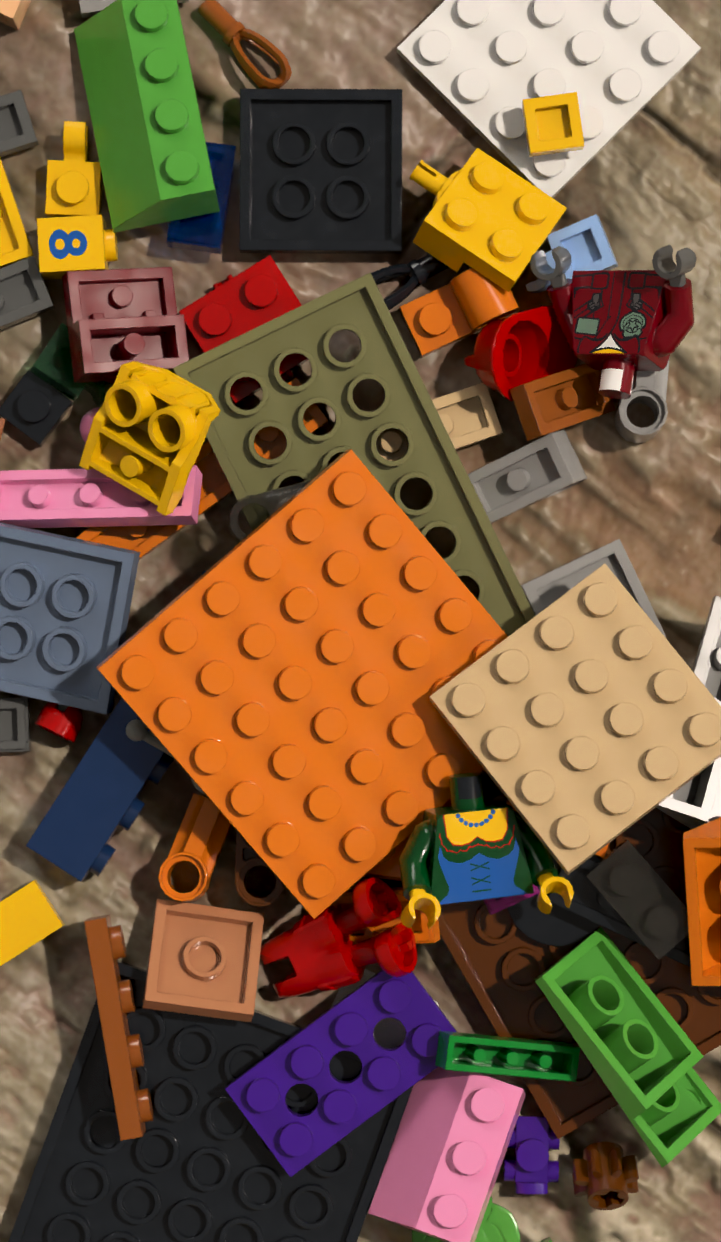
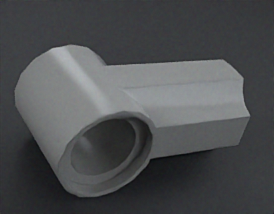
(648, 389)

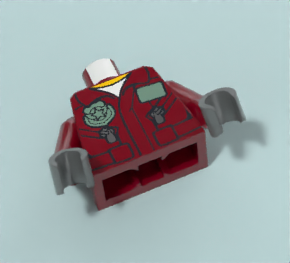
(621, 316)

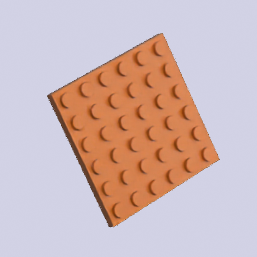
(308, 678)

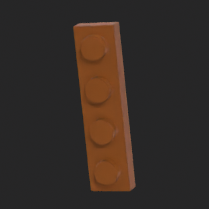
(122, 1050)

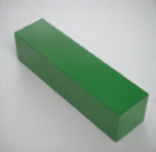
(507, 1056)

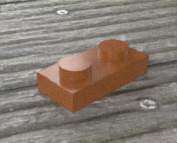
(560, 401)

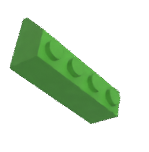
(145, 114)

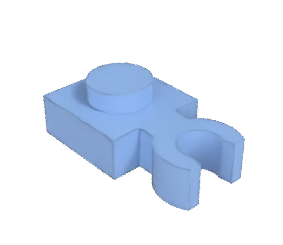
(587, 248)

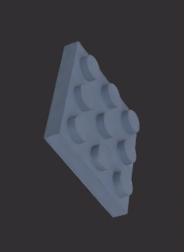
(61, 615)

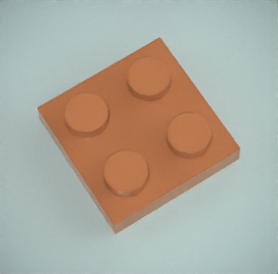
(203, 960)

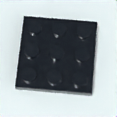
(321, 171)

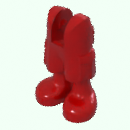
(323, 949)

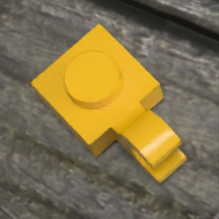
(73, 184)

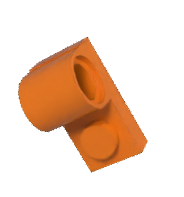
(456, 311)

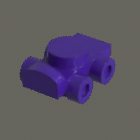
(532, 1165)

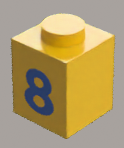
(74, 245)

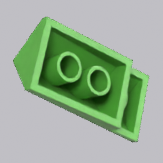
(631, 1044)

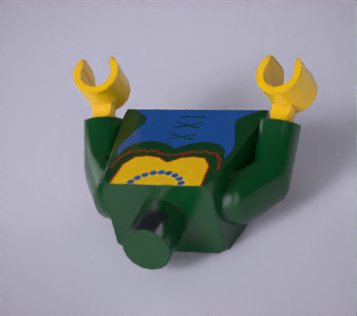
(474, 855)

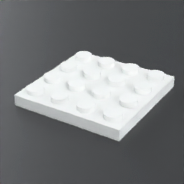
(504, 51)

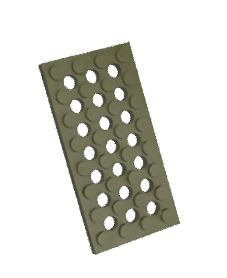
(405, 407)

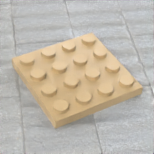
(584, 718)

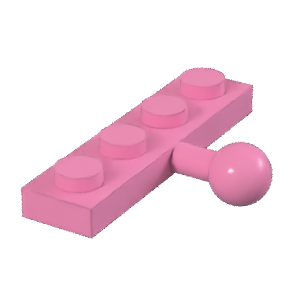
(86, 498)

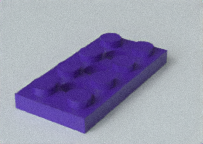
(341, 1104)

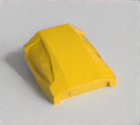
(150, 432)

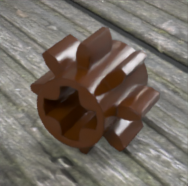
(605, 1175)

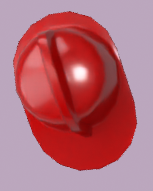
(520, 350)

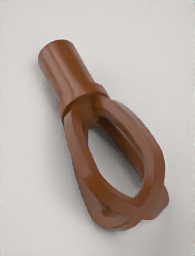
(234, 32)

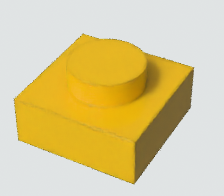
(552, 124)

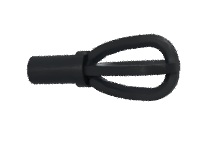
(417, 270)

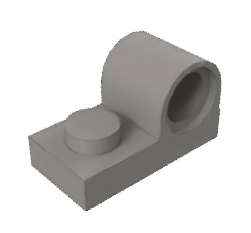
(527, 475)

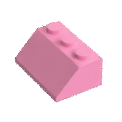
(448, 1154)

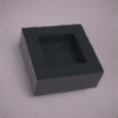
(35, 407)

